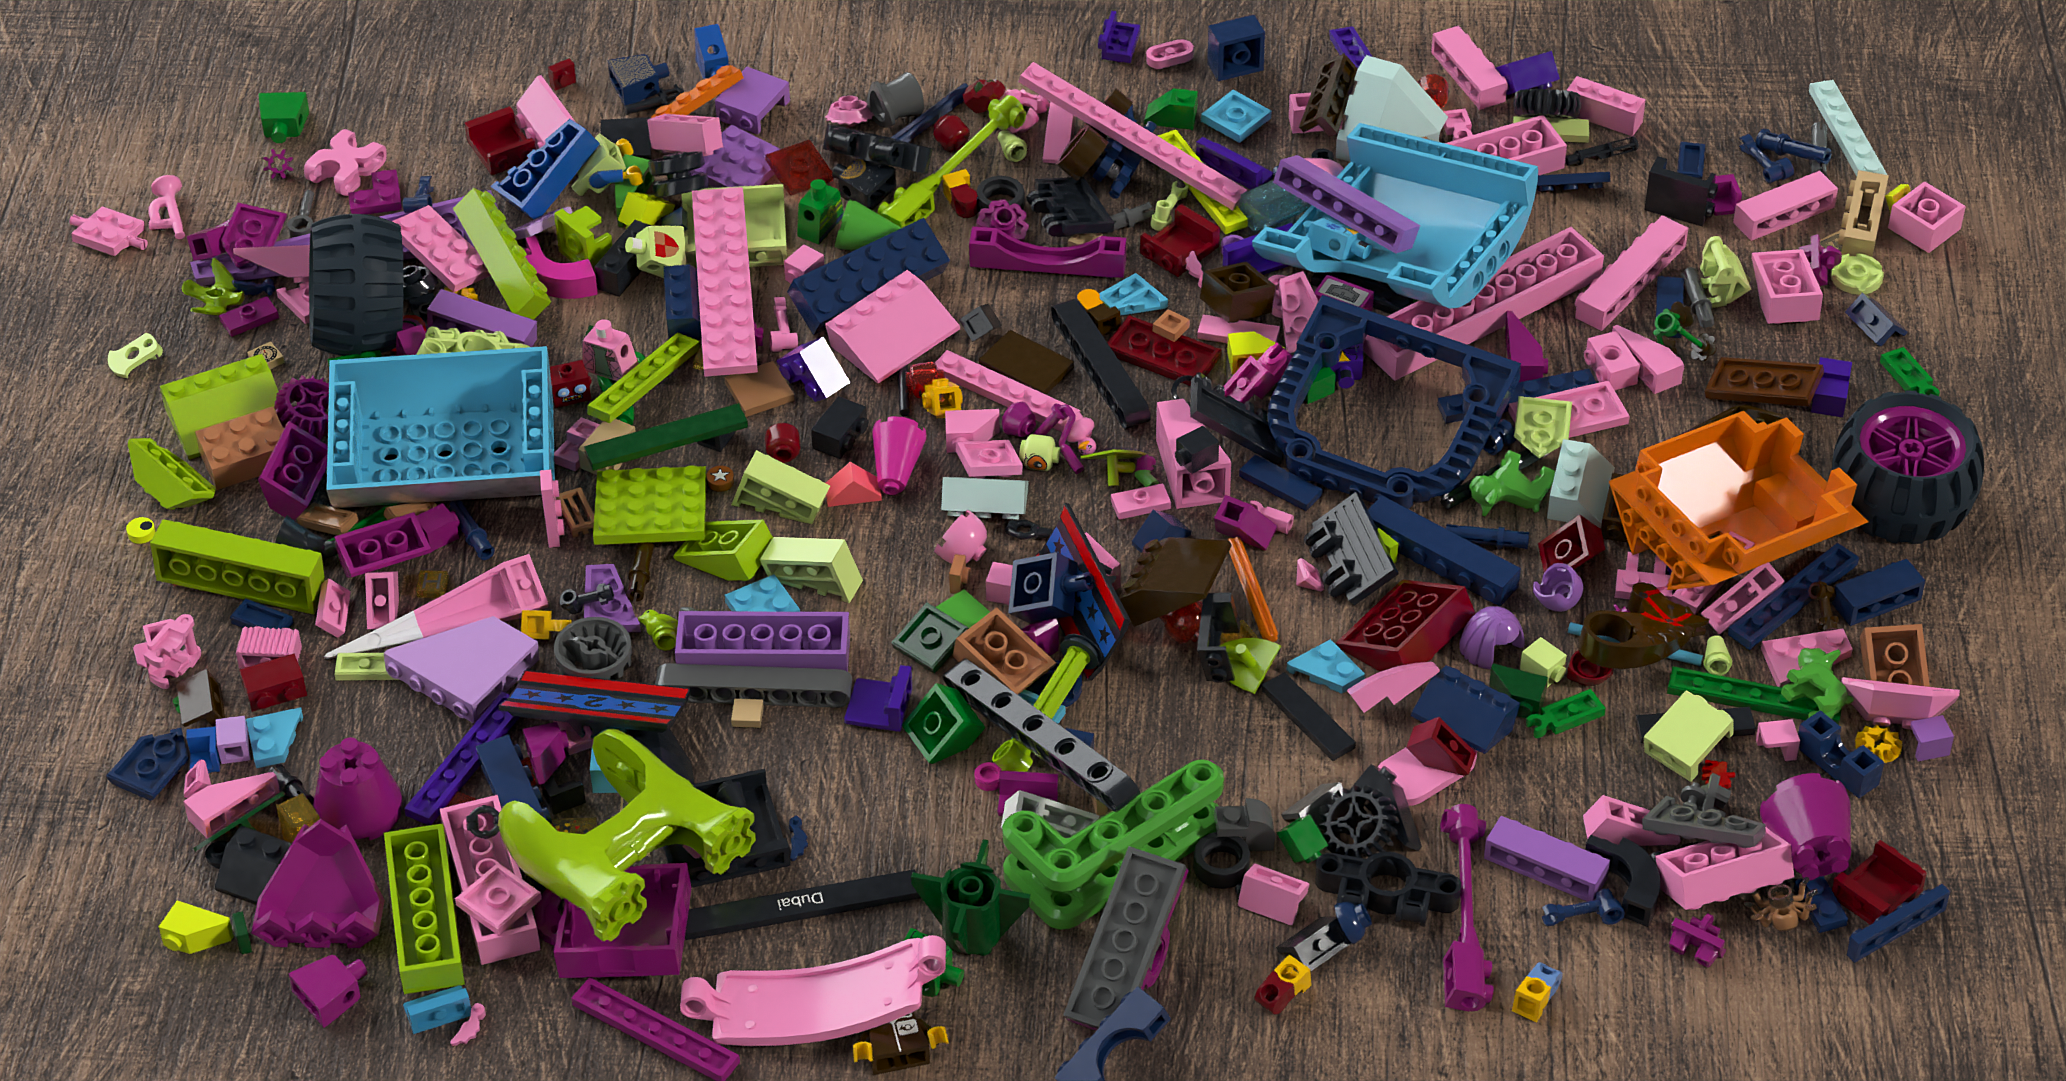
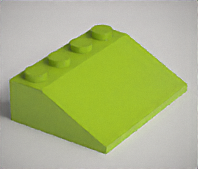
(217, 397)

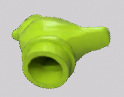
(661, 629)

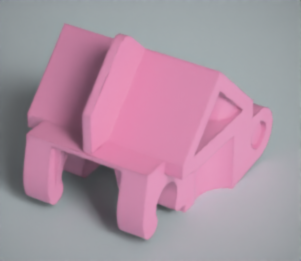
(161, 650)

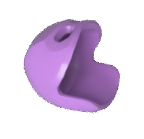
(1556, 584)

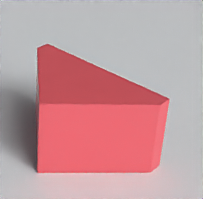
(852, 486)

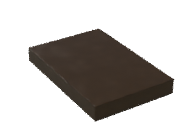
(1026, 362)

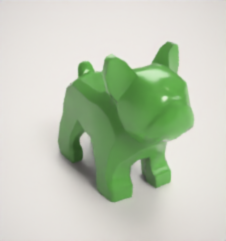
(1511, 486)
(1817, 682)

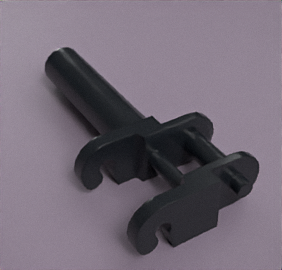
(654, 102)

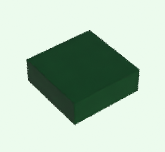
(241, 933)

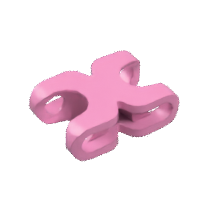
(345, 162)

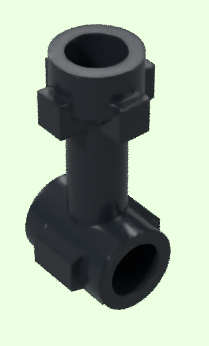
(574, 603)

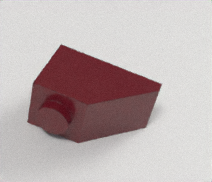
(1441, 747)

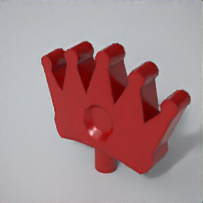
(1720, 769)

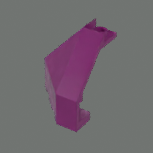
(320, 893)

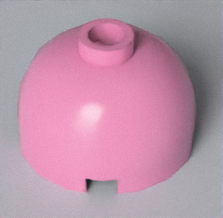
(964, 537)

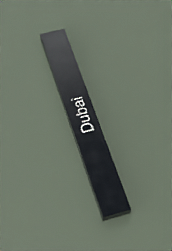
(800, 904)

